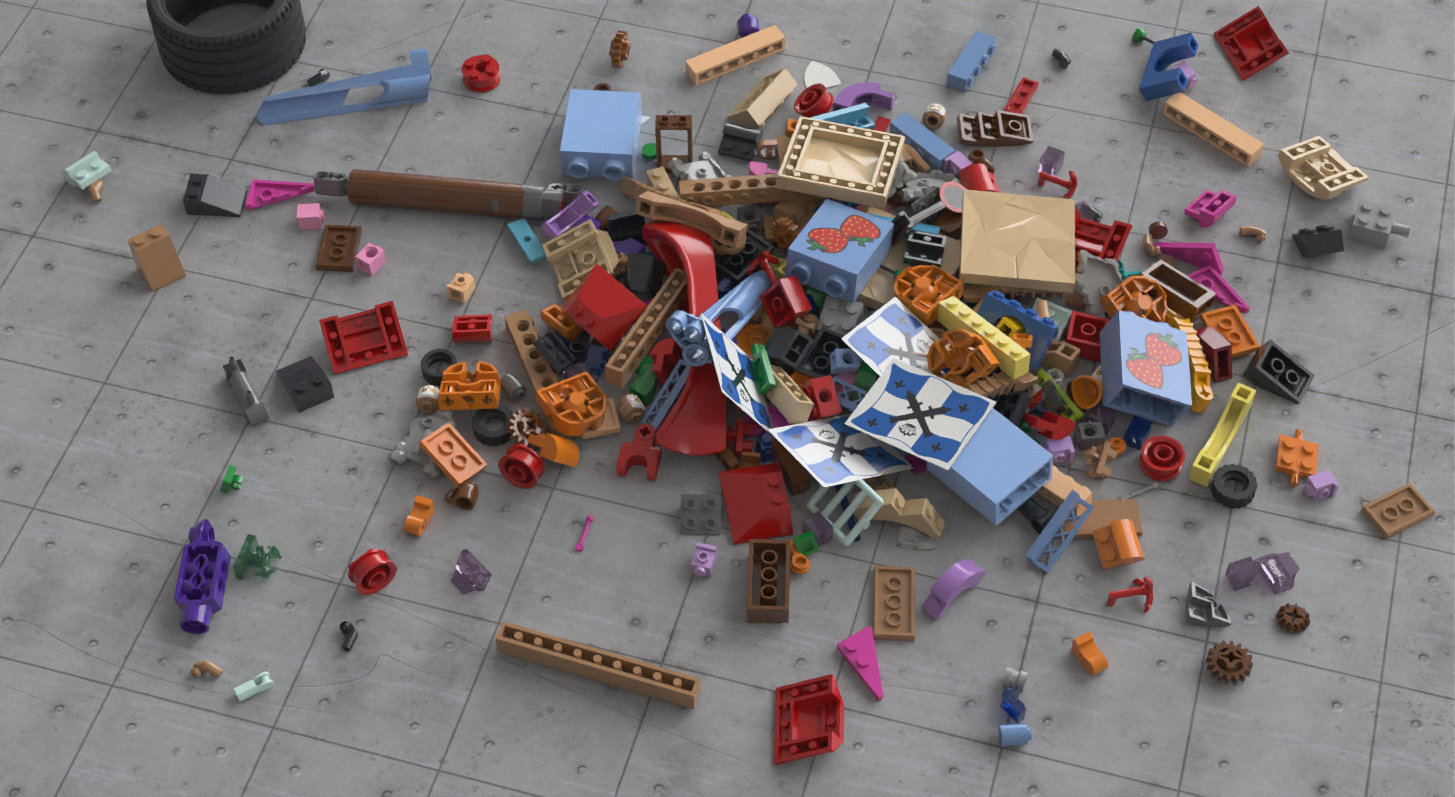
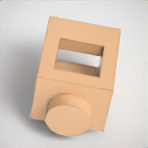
(461, 287)

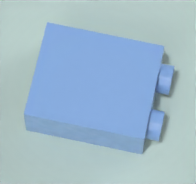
(601, 134)
(997, 468)

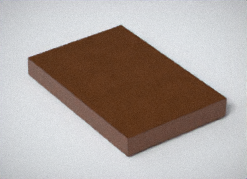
(338, 248)

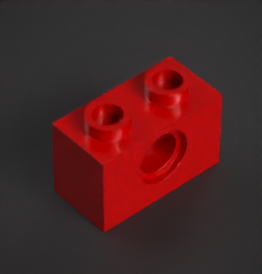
(825, 388)

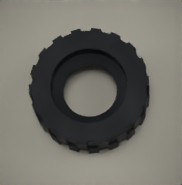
(491, 438)
(1228, 498)

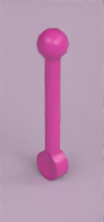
(579, 546)

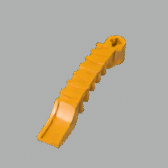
(1198, 367)

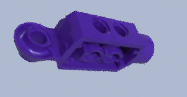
(201, 578)

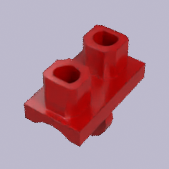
(742, 428)

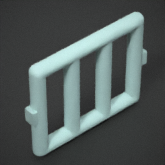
(863, 523)

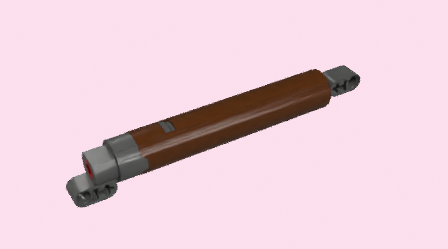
(447, 193)

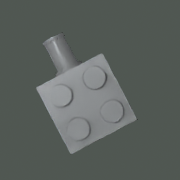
(1375, 223)
(840, 315)

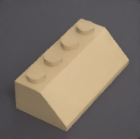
(763, 99)

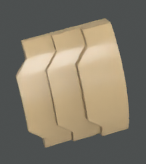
(1319, 169)
(576, 254)

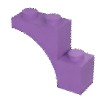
(570, 215)

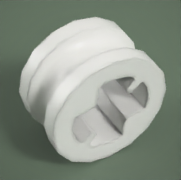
(1057, 373)

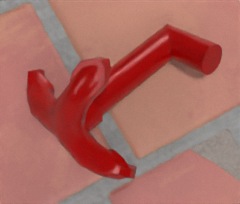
(1071, 184)
(764, 260)
(1145, 588)

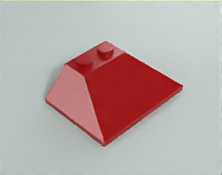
(1251, 43)
(1100, 238)
(604, 307)
(363, 338)
(756, 503)
(808, 719)

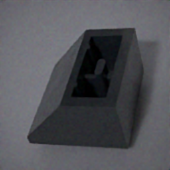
(1319, 241)
(787, 348)

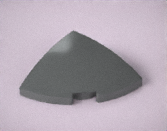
(1204, 609)

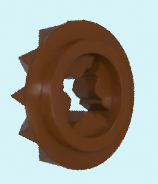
(1284, 618)

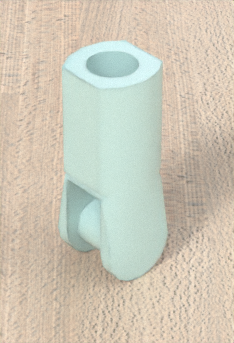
(251, 687)

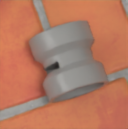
(1020, 678)

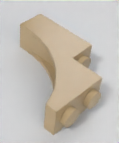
(914, 512)

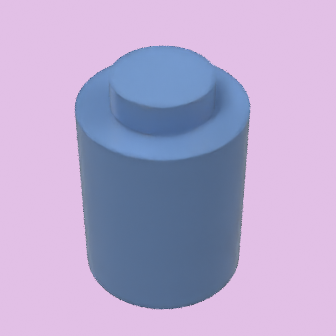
(1014, 734)

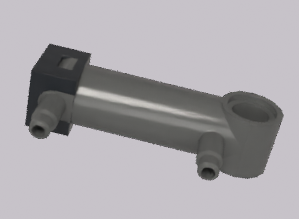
(245, 392)

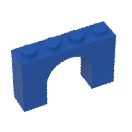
(1164, 53)
(1043, 330)

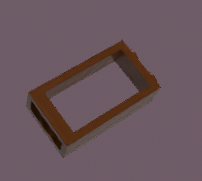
(666, 122)
(1175, 301)

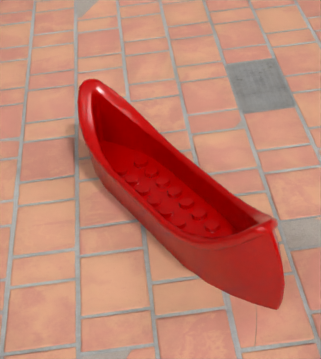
(699, 416)

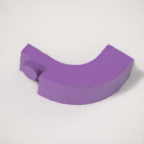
(864, 93)
(956, 579)

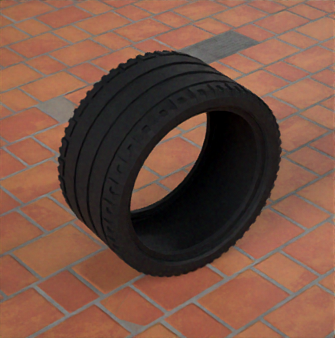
(232, 58)

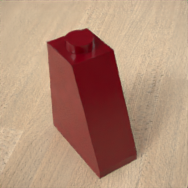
(1217, 352)

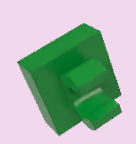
(231, 480)
(806, 544)

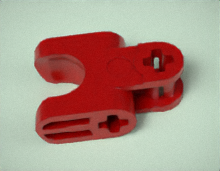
(640, 452)

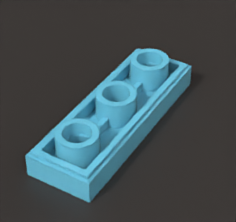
(527, 241)

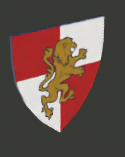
(1036, 396)

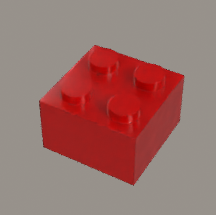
(785, 302)
(1084, 334)

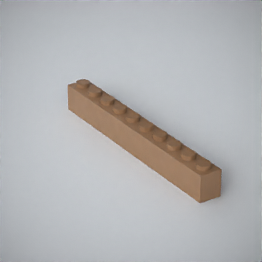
(598, 665)

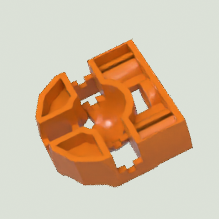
(926, 289)
(1132, 296)
(980, 358)
(463, 384)
(582, 392)

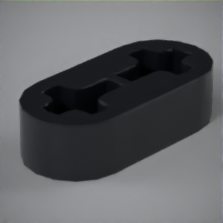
(1054, 397)

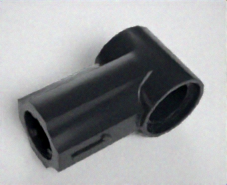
(581, 346)
(1036, 514)

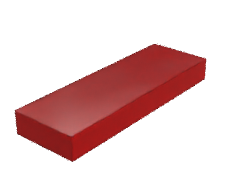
(1022, 96)

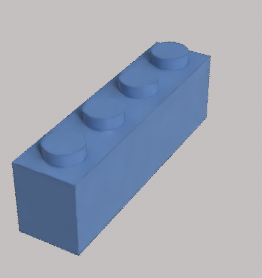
(971, 61)
(926, 143)

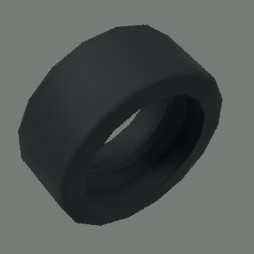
(432, 357)

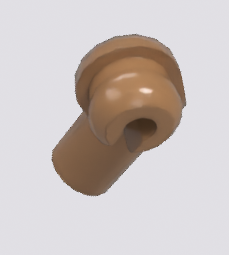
(94, 189)
(1252, 230)
(1148, 245)
(204, 667)

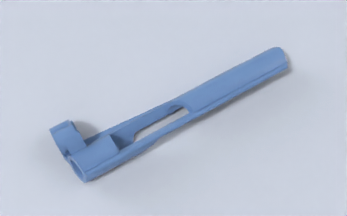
(401, 87)
(691, 331)

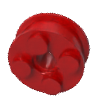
(481, 73)
(813, 101)
(1162, 458)
(522, 466)
(372, 571)

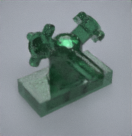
(255, 556)

